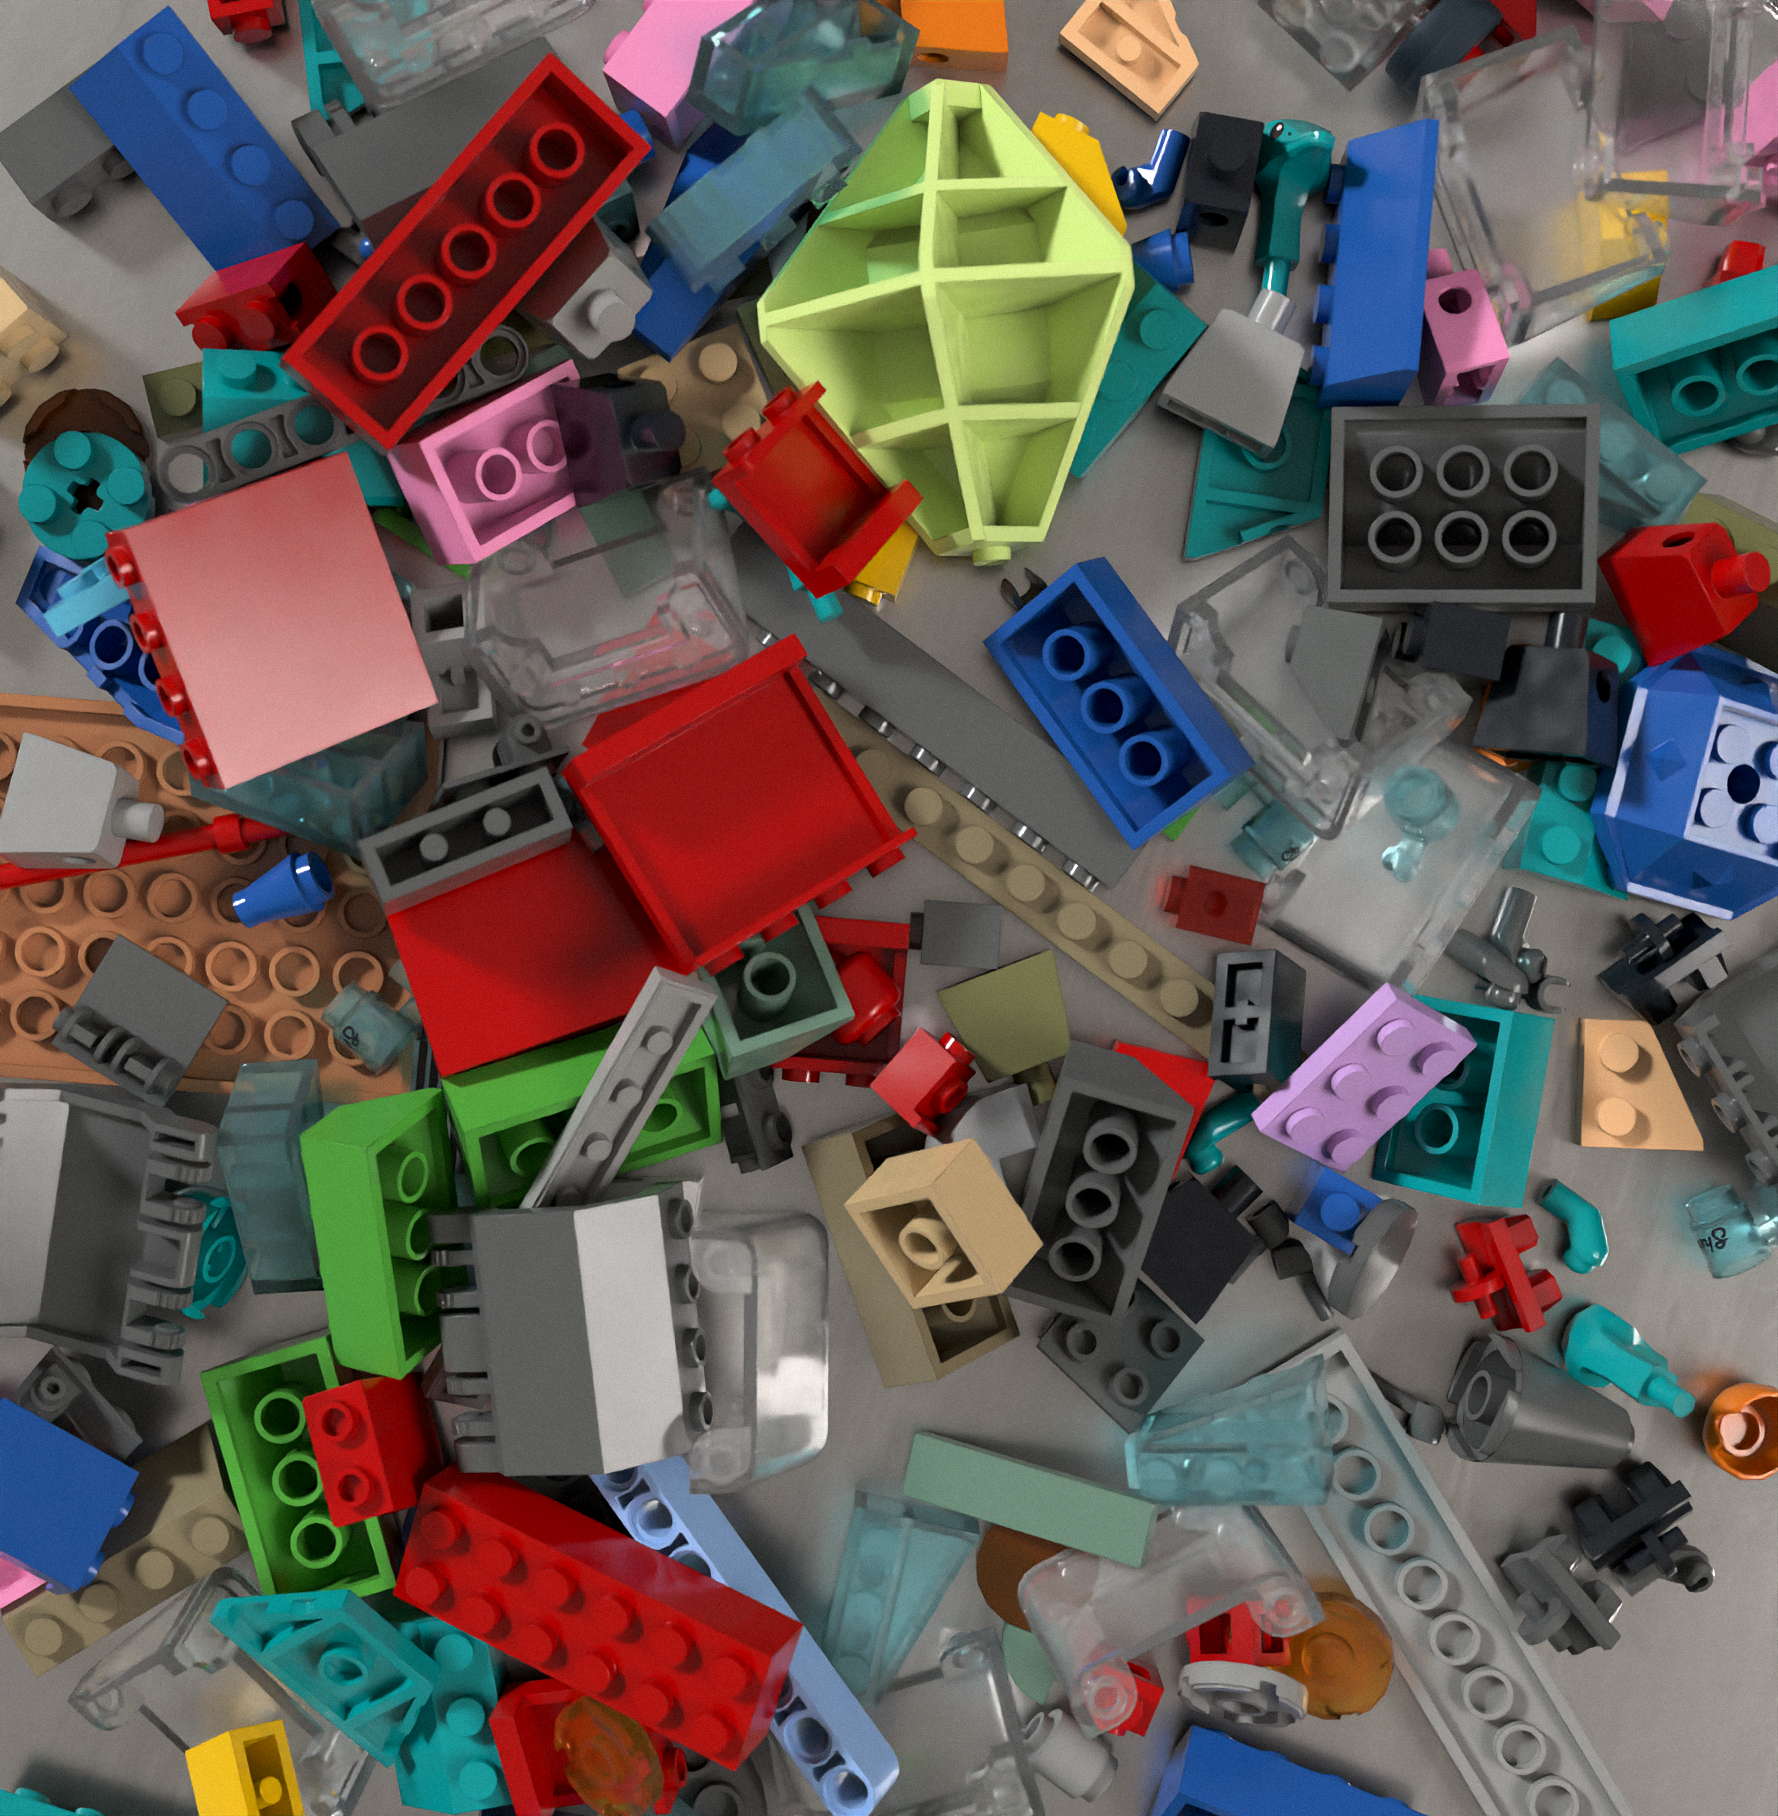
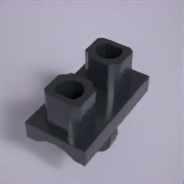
(1663, 957)
(1657, 1509)

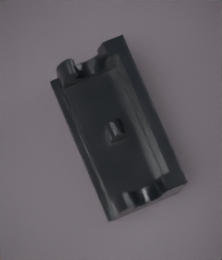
(1256, 1019)

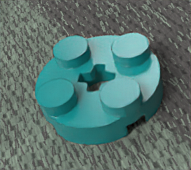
(76, 461)

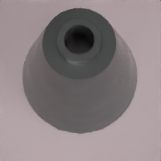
(1531, 1412)

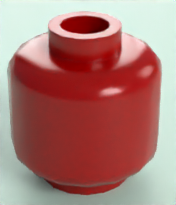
(871, 996)

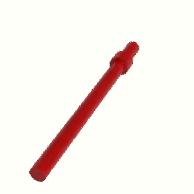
(227, 834)

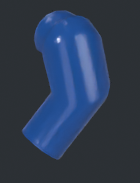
(1155, 179)

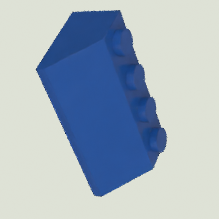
(200, 146)
(1375, 267)
(1118, 701)
(1227, 1778)

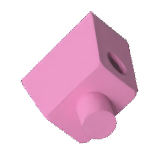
(1459, 338)

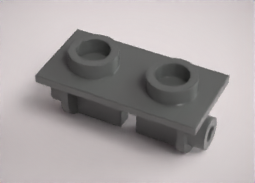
(760, 1132)

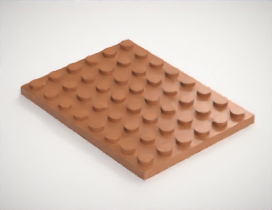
(184, 913)

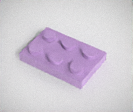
(1364, 1078)

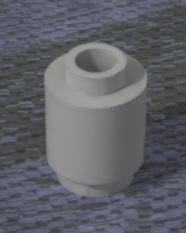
(1068, 1758)

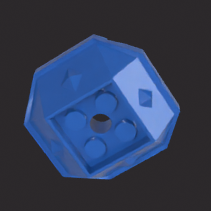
(1694, 786)

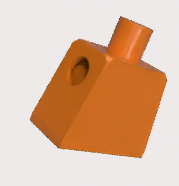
(956, 33)

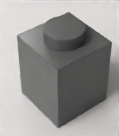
(957, 934)

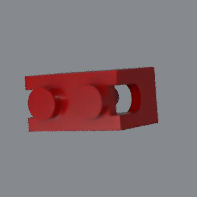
(242, 306)

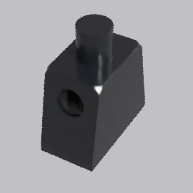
(1218, 180)
(617, 435)
(1553, 701)
(1200, 1239)

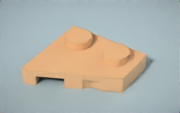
(1133, 49)
(1629, 1090)

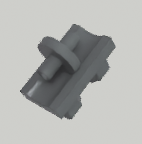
(1556, 1604)

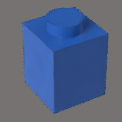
(1330, 1206)

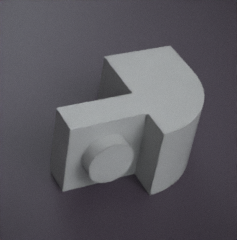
(463, 697)
(998, 1120)

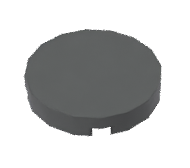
(1378, 1254)

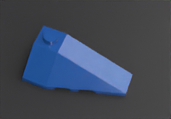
(674, 310)
(101, 645)

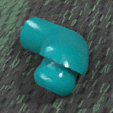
(1215, 1126)
(1584, 1224)

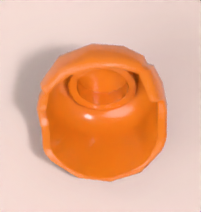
(1743, 1431)

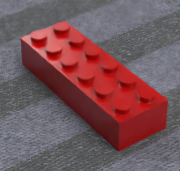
(465, 255)
(598, 1612)

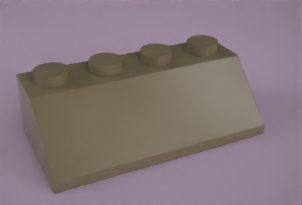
(905, 1341)
(172, 1536)

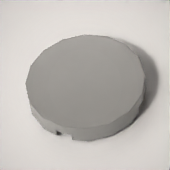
(1244, 1692)

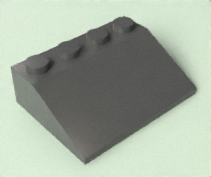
(1464, 507)

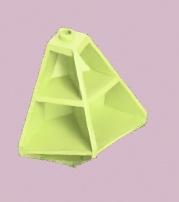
(956, 317)

